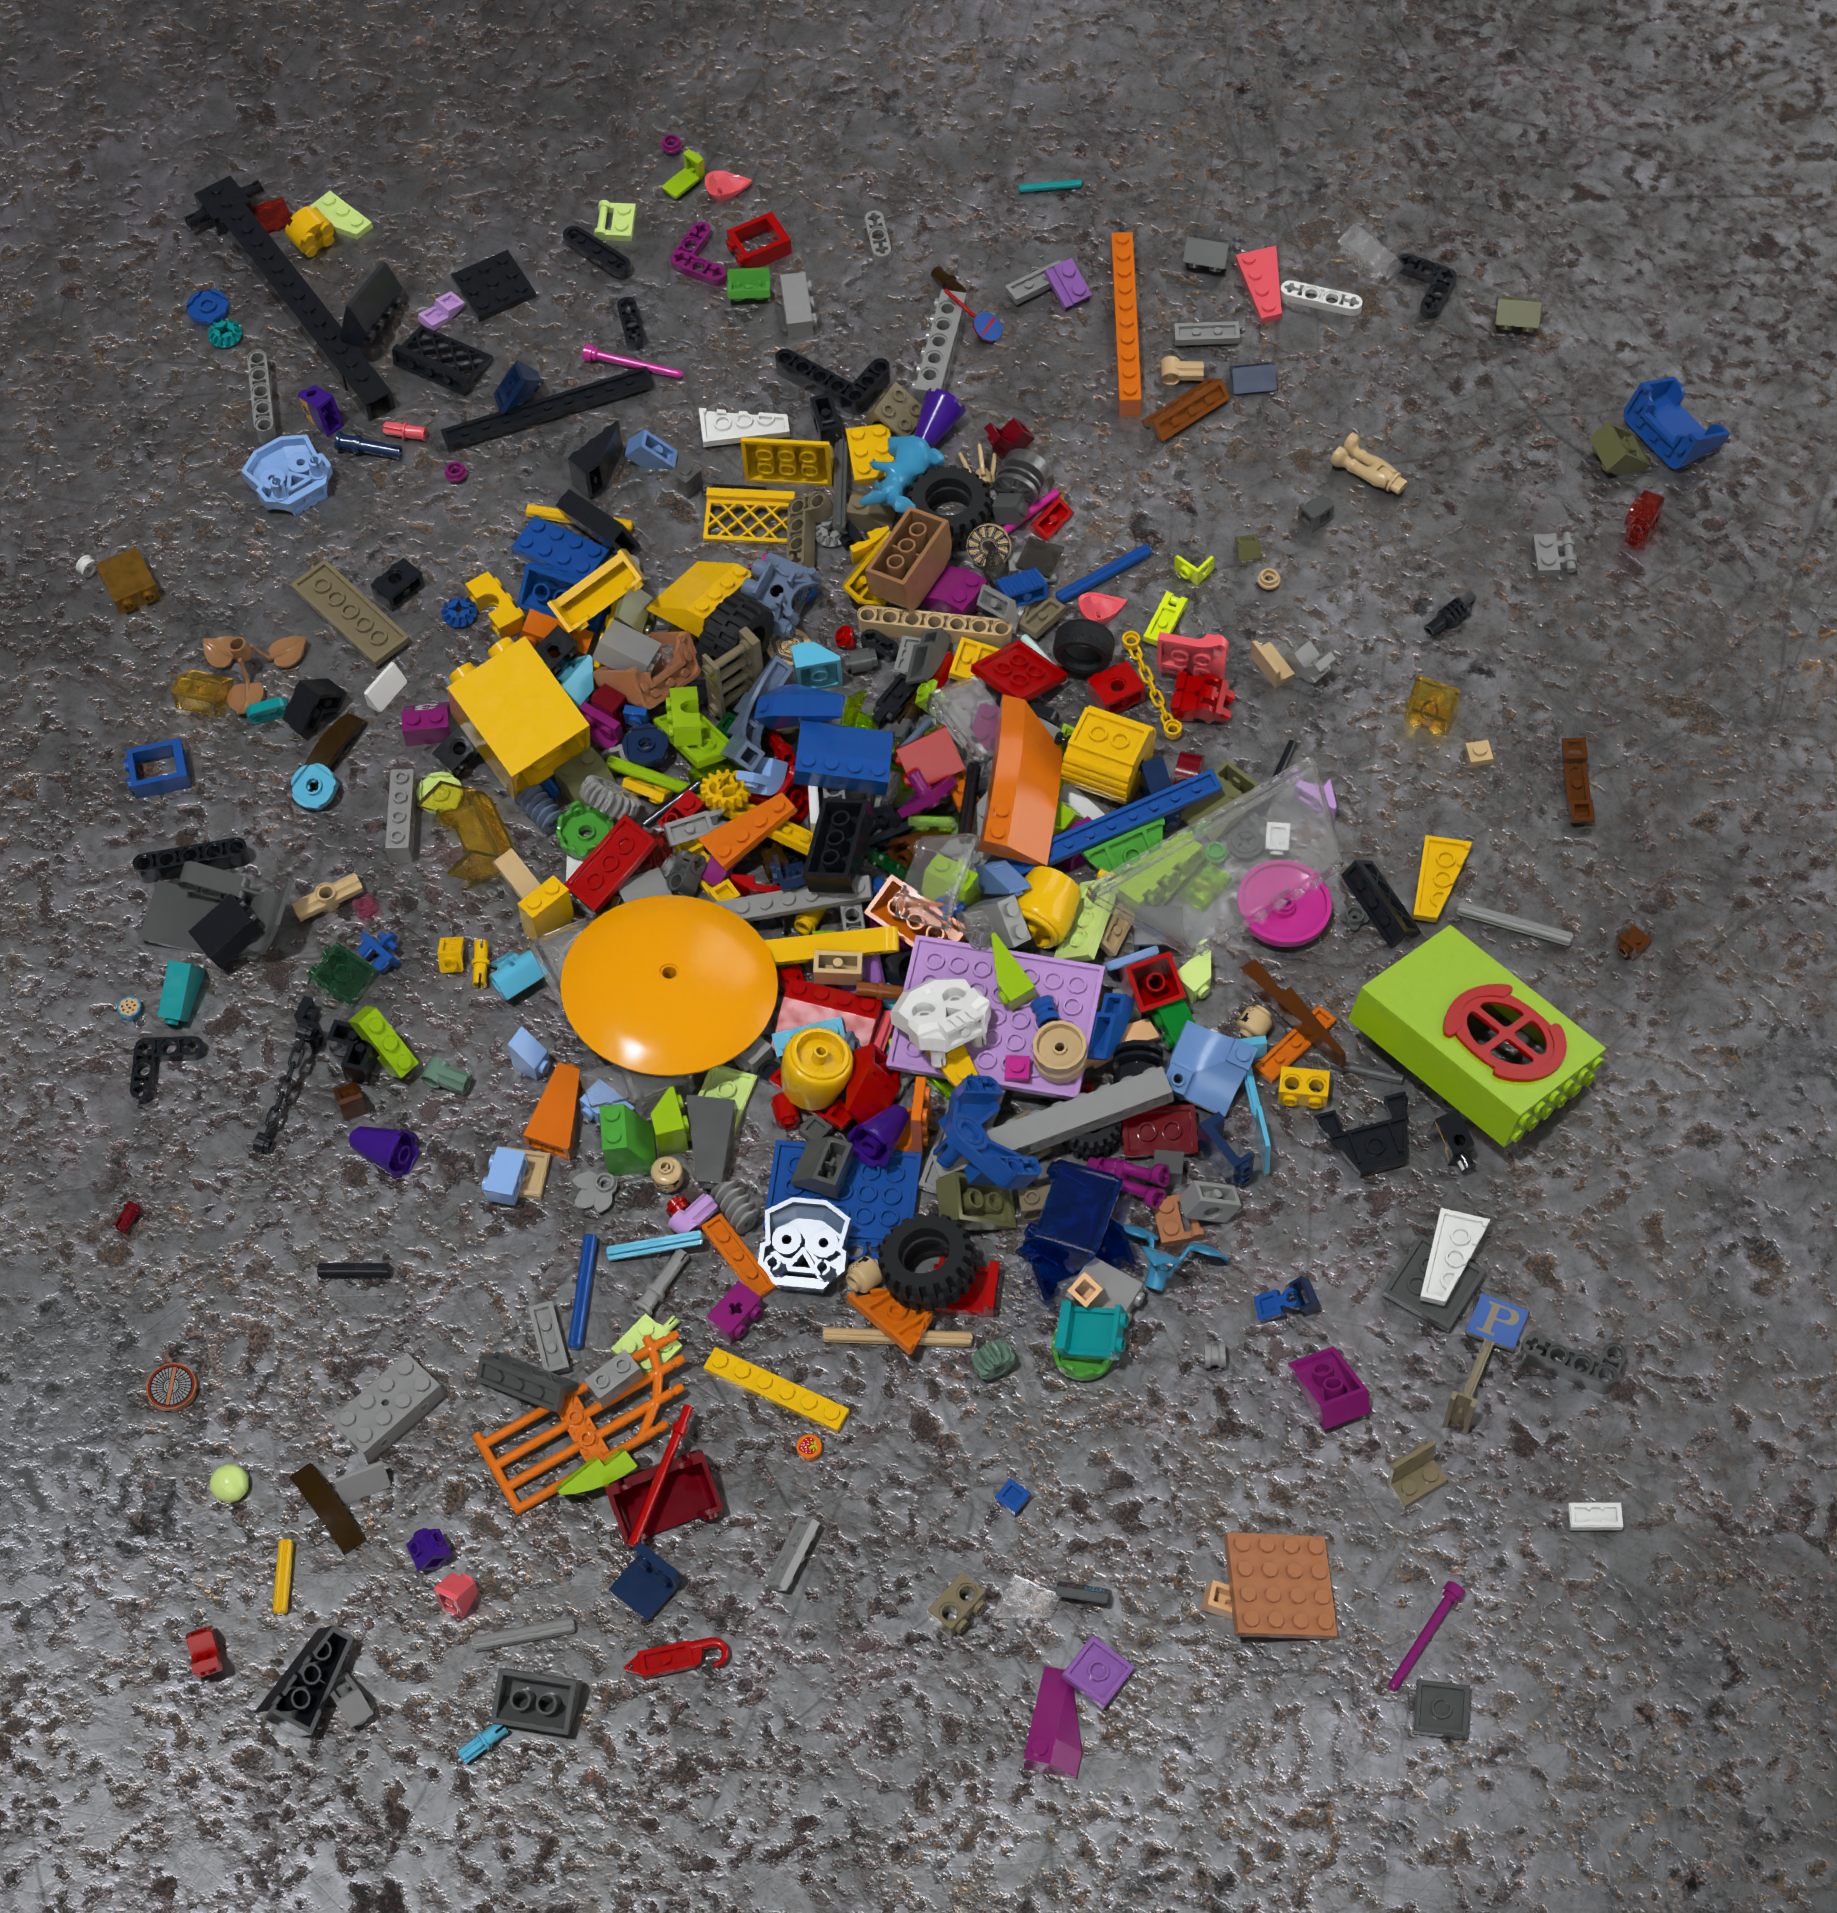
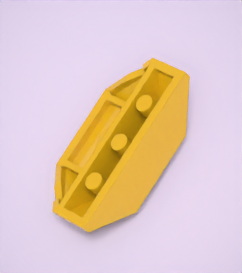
(856, 582)

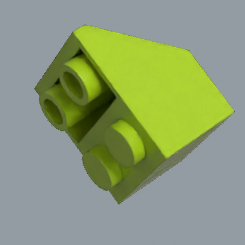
(670, 1124)

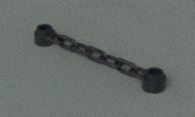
(263, 1141)

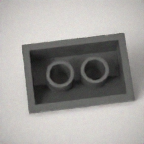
(535, 1701)

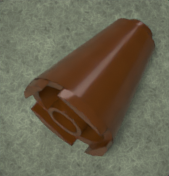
(902, 847)

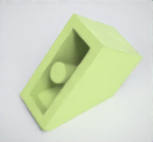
(1196, 977)

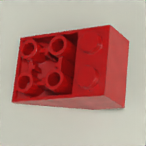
(871, 1083)

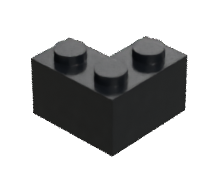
(311, 701)
(358, 1054)

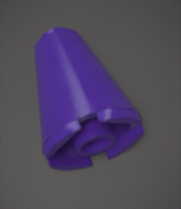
(938, 415)
(879, 1135)
(386, 1148)

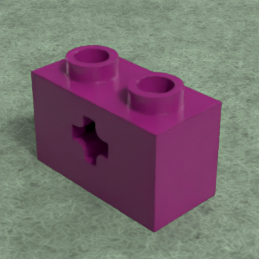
(737, 1300)

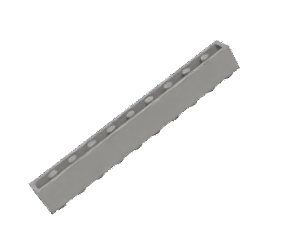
(1077, 1116)

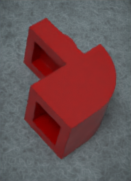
(204, 1652)

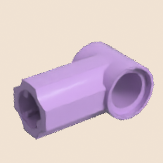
(693, 1216)

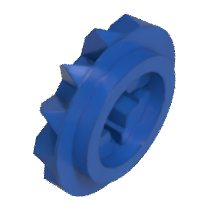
(465, 617)

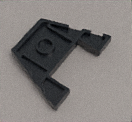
(1374, 1145)

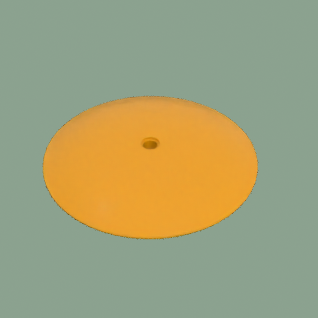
(697, 1019)

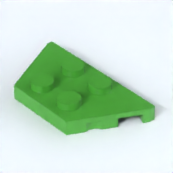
(1125, 847)

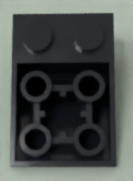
(595, 461)

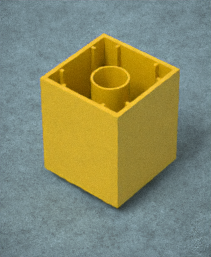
(517, 715)

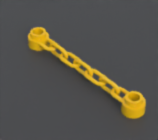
(1171, 724)

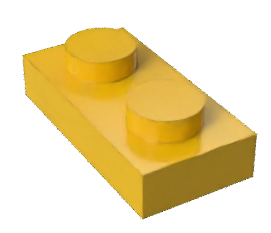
(655, 793)

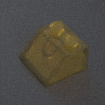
(201, 692)
(1432, 706)

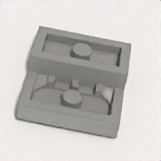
(644, 885)

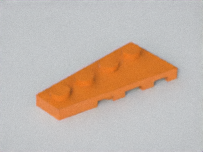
(746, 831)

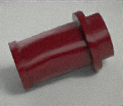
(126, 1218)

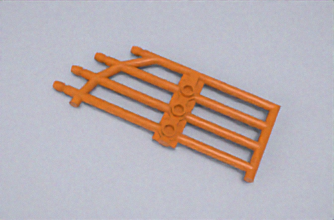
(581, 1428)

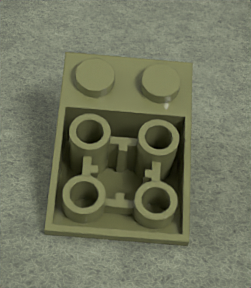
(1233, 783)

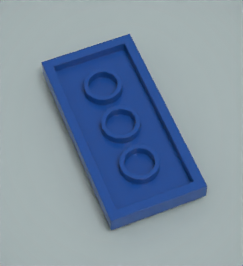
(559, 548)

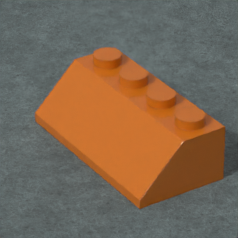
(884, 913)

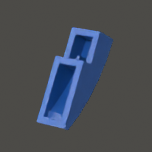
(1110, 1025)

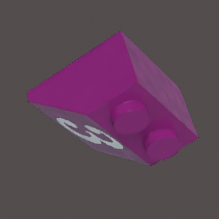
(426, 723)

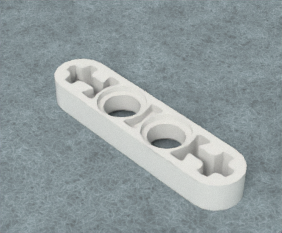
(1320, 301)

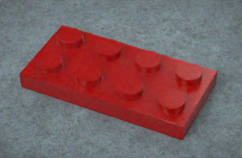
(611, 864)

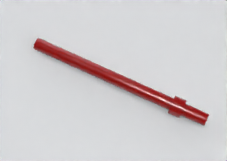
(678, 1431)

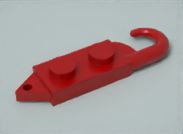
(674, 1657)

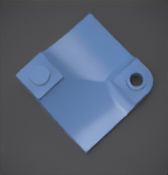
(1208, 1067)

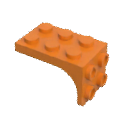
(916, 1132)

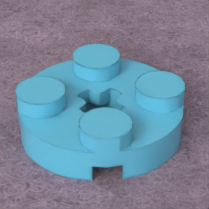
(326, 788)

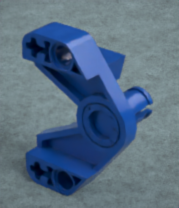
(990, 1163)

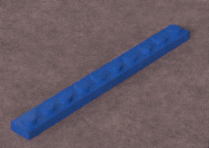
(1127, 819)

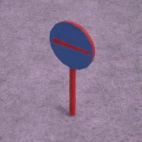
(984, 324)

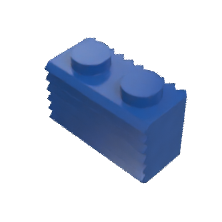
(1024, 586)

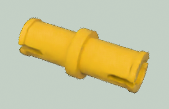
(480, 963)

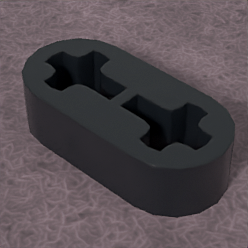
(880, 645)

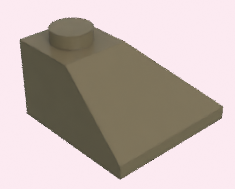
(868, 517)

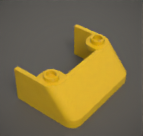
(597, 591)

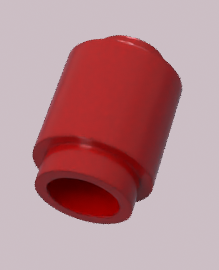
(784, 1112)

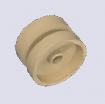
(1059, 1051)

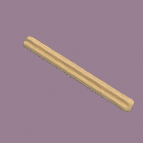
(875, 1336)

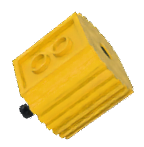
(1106, 754)

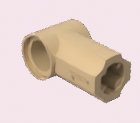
(1175, 370)

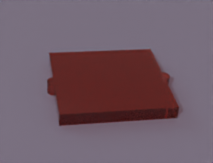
(273, 215)

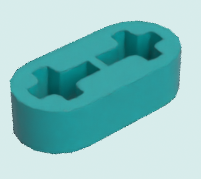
(266, 710)

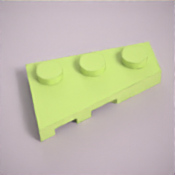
(343, 216)

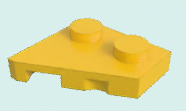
(967, 654)

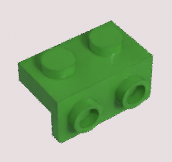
(748, 283)

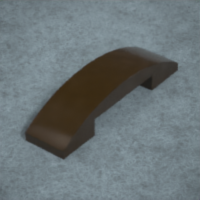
(334, 741)
(327, 1508)

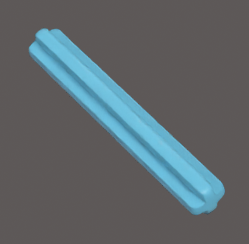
(654, 1245)

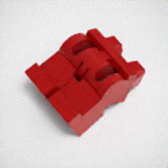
(1201, 698)

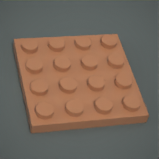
(1280, 1586)

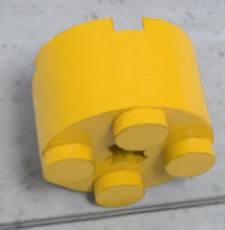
(310, 230)

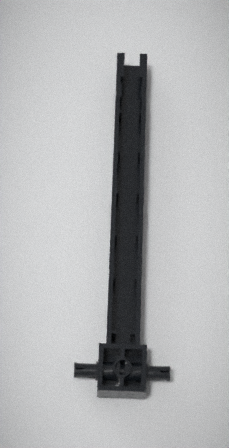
(231, 213)

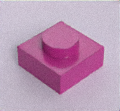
(1017, 1068)

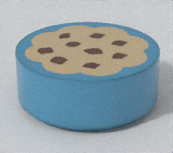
(129, 1008)

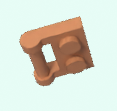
(1170, 1224)

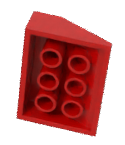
(812, 1003)

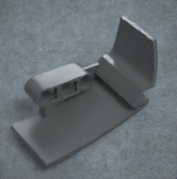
(199, 890)

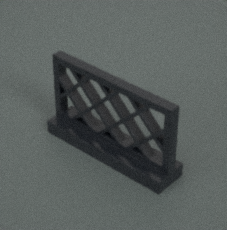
(435, 369)

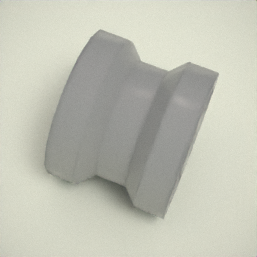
(1214, 1355)

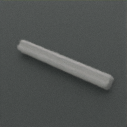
(1514, 923)

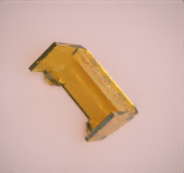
(476, 824)

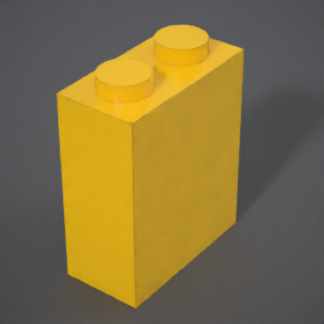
(546, 908)

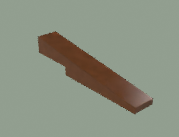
(1292, 1009)

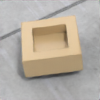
(1479, 753)

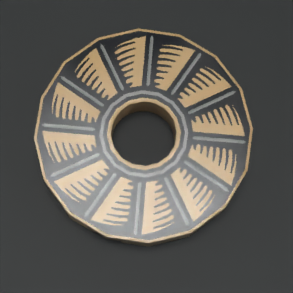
(988, 532)

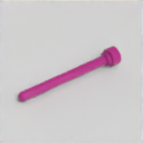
(591, 353)

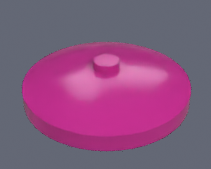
(1296, 922)

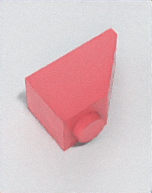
(456, 1593)

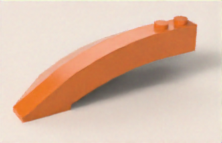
(1021, 787)

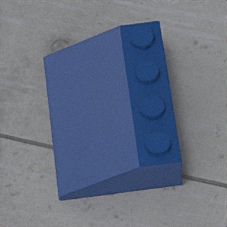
(843, 758)

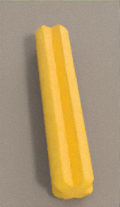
(283, 1577)

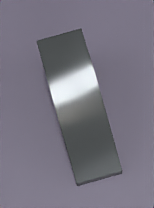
(927, 655)

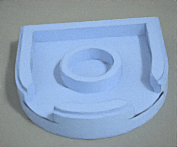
(1131, 958)

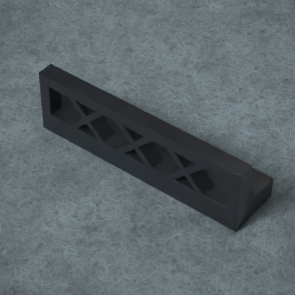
(1380, 902)

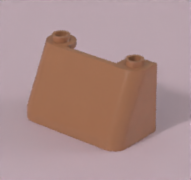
(650, 690)

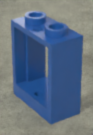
(159, 784)

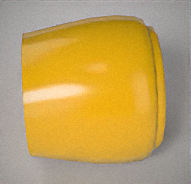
(1049, 905)
(815, 1068)

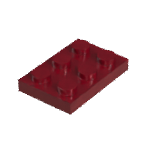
(1160, 1129)

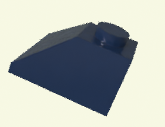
(516, 386)

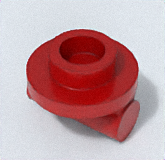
(845, 637)

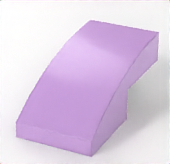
(443, 311)

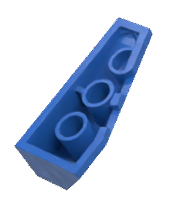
(791, 703)

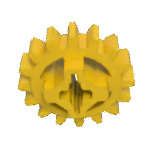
(724, 790)

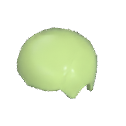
(229, 1483)

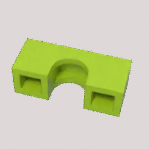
(684, 716)
(392, 1051)

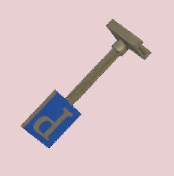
(1496, 1325)

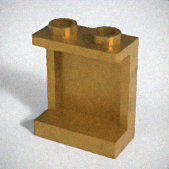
(128, 580)

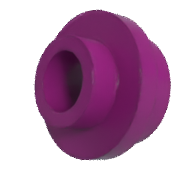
(671, 144)
(458, 469)

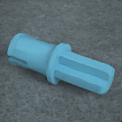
(481, 1742)

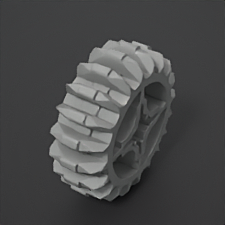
(609, 797)

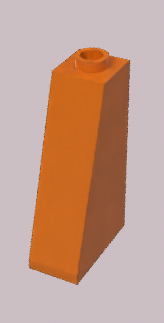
(556, 1115)

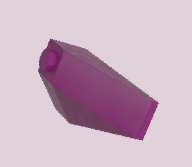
(1054, 1732)

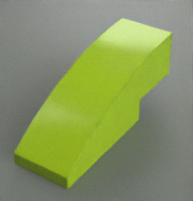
(597, 1473)

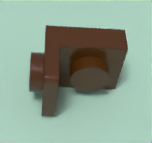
(1632, 943)

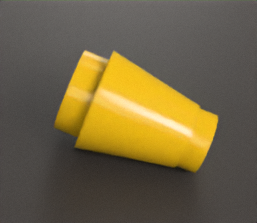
(808, 921)

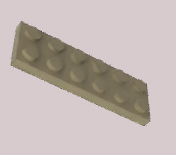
(350, 613)

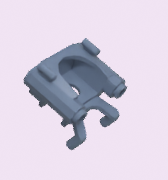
(784, 573)

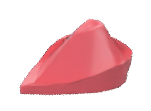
(725, 185)
(1100, 605)

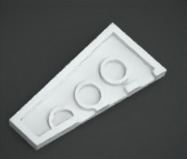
(728, 428)
(1451, 1250)

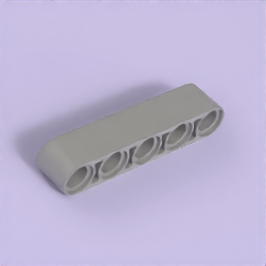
(261, 396)

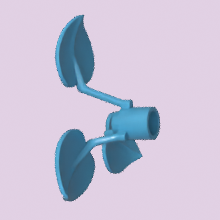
(1156, 1268)

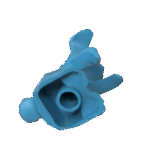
(911, 459)

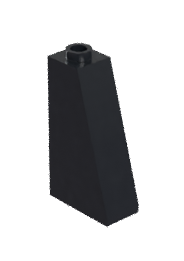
(597, 523)

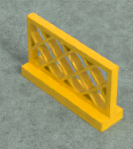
(747, 499)

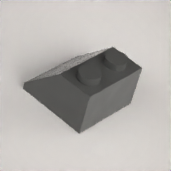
(1207, 252)

